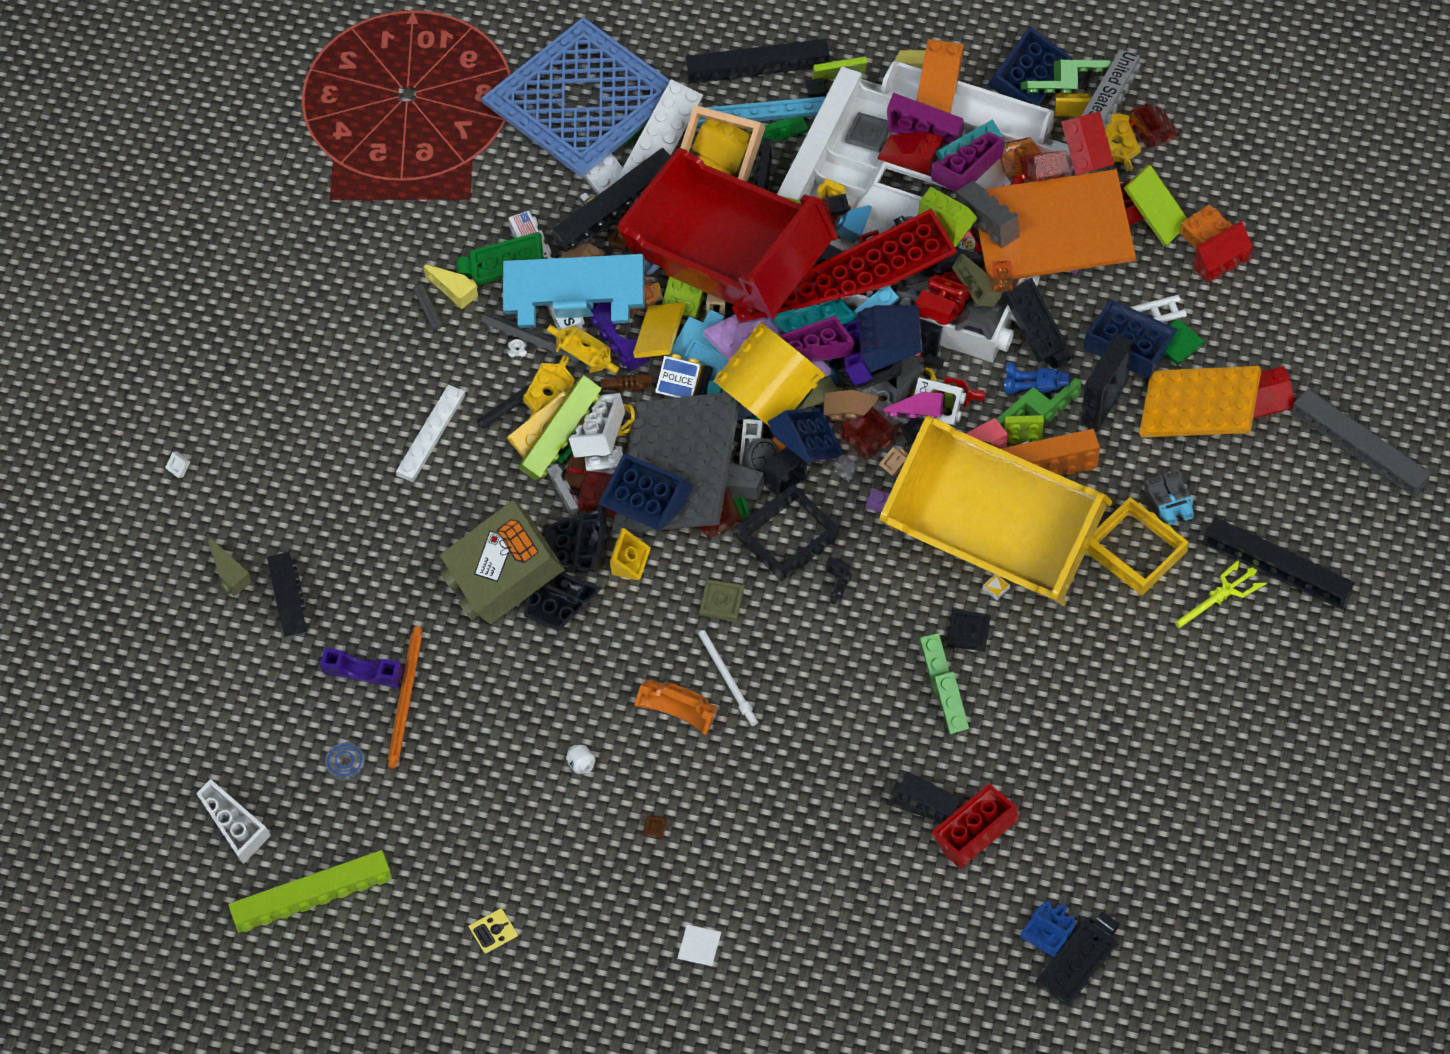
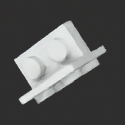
(605, 463)

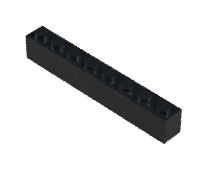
(756, 61)
(608, 203)
(1278, 563)

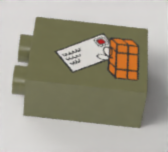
(499, 563)

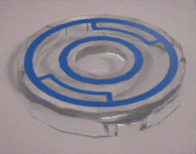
(342, 751)

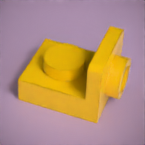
(830, 188)

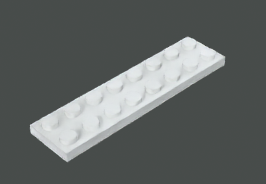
(664, 125)

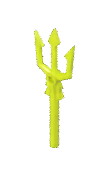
(1222, 593)

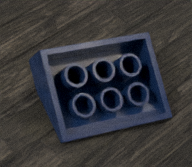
(1028, 61)
(889, 334)
(1148, 335)
(806, 434)
(645, 492)

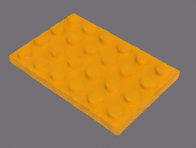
(1200, 401)

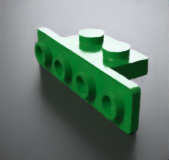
(784, 129)

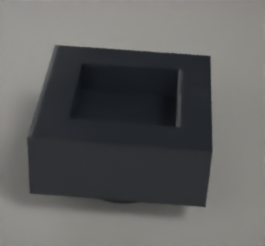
(815, 88)
(838, 204)

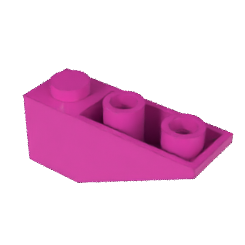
(920, 404)

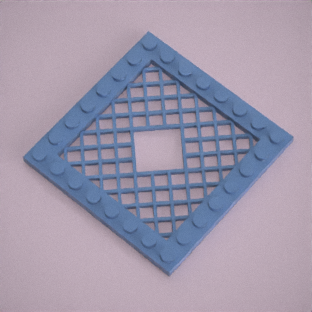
(580, 33)

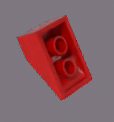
(912, 151)

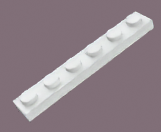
(430, 433)

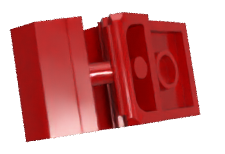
(944, 300)

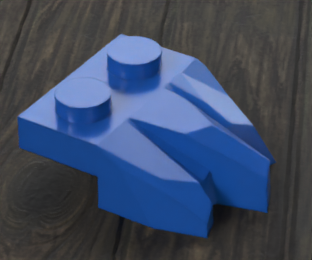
(1049, 928)

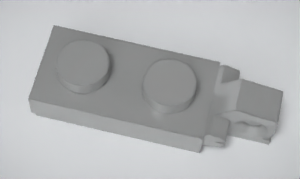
(563, 489)

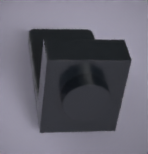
(840, 569)

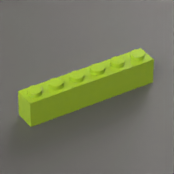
(559, 428)

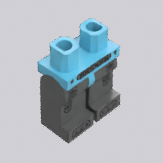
(1169, 497)

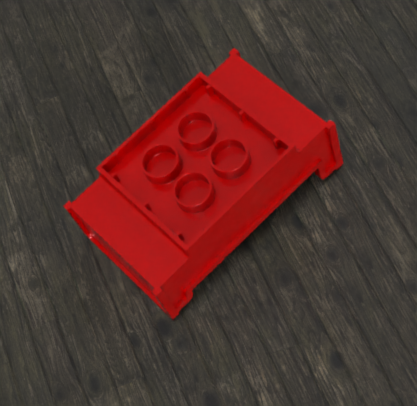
(726, 233)

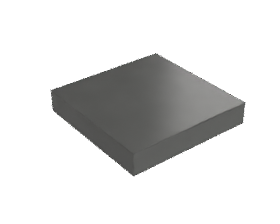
(868, 132)

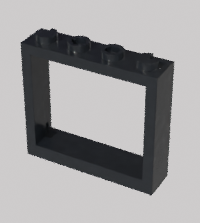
(1106, 382)
(771, 509)

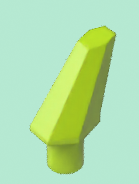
(949, 401)

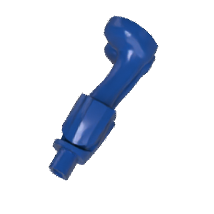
(1046, 379)

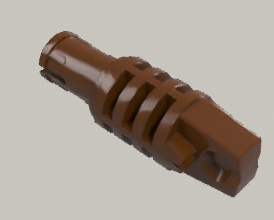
(627, 382)

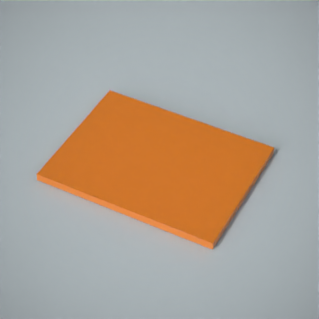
(1063, 225)

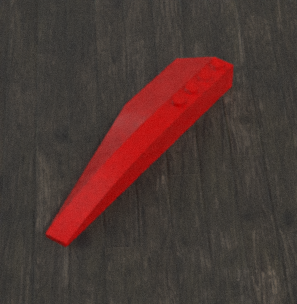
(869, 265)

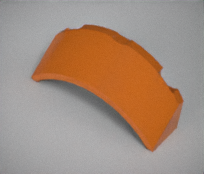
(677, 702)

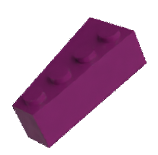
(914, 117)
(968, 162)
(821, 340)

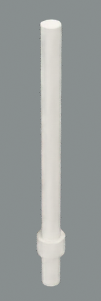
(744, 706)

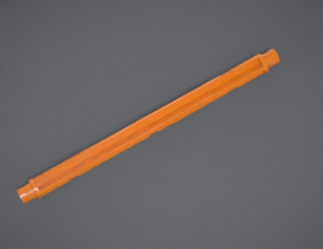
(405, 696)

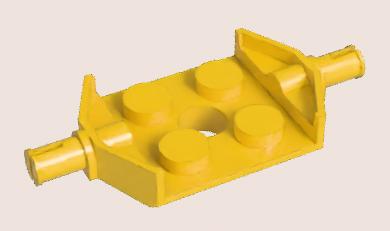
(1128, 148)
(572, 340)
(551, 377)

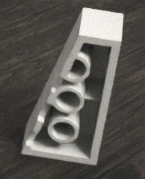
(600, 427)
(236, 823)

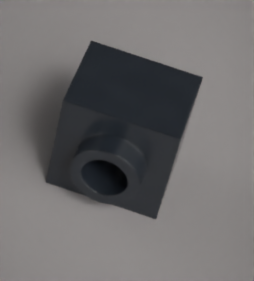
(911, 429)

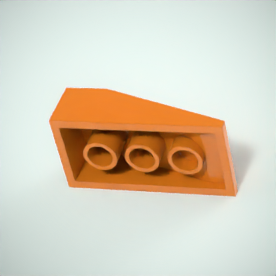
(940, 74)

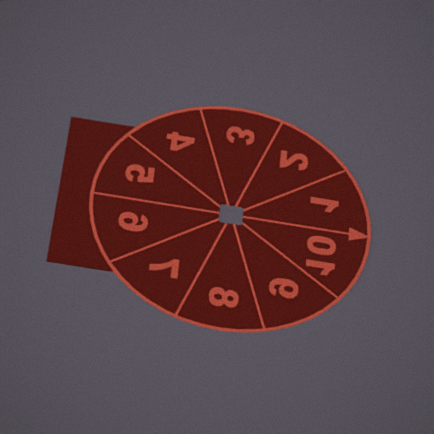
(396, 146)

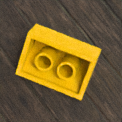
(722, 144)

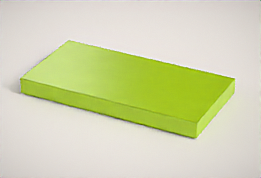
(1156, 204)

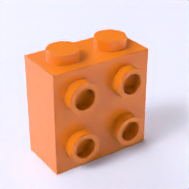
(1203, 226)

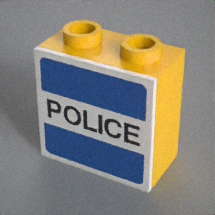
(679, 376)

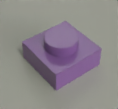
(877, 500)

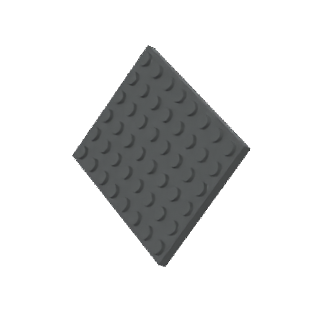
(689, 440)

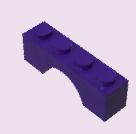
(621, 346)
(854, 364)
(379, 672)

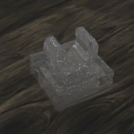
(846, 468)

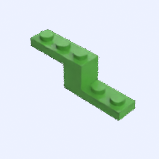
(1065, 75)
(1035, 403)
(944, 683)

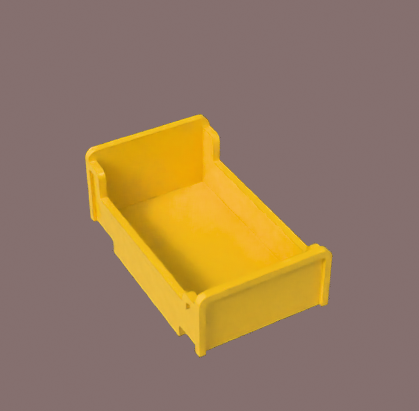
(994, 509)

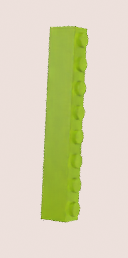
(310, 891)

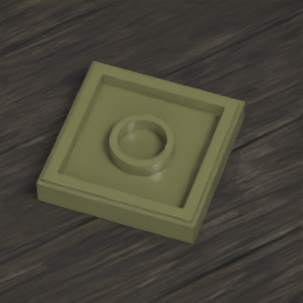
(721, 600)

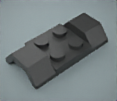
(982, 317)

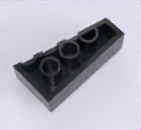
(287, 593)

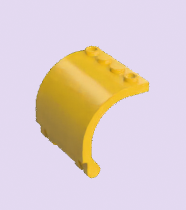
(768, 375)

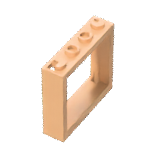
(754, 143)

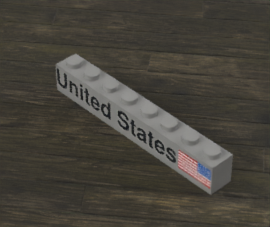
(1114, 86)

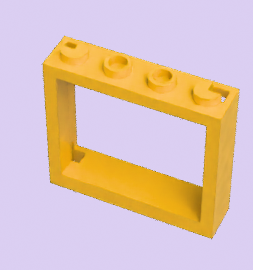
(1121, 569)

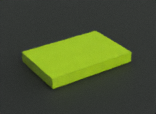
(831, 69)

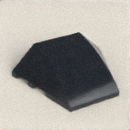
(580, 540)
(559, 600)

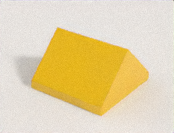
(1071, 104)
(629, 556)

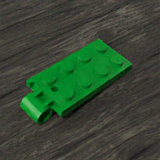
(487, 262)

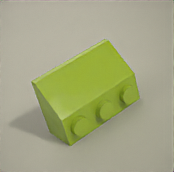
(952, 215)

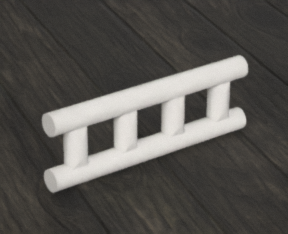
(1153, 305)

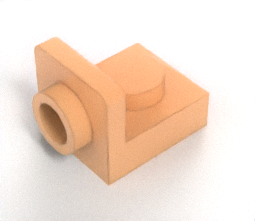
(894, 461)

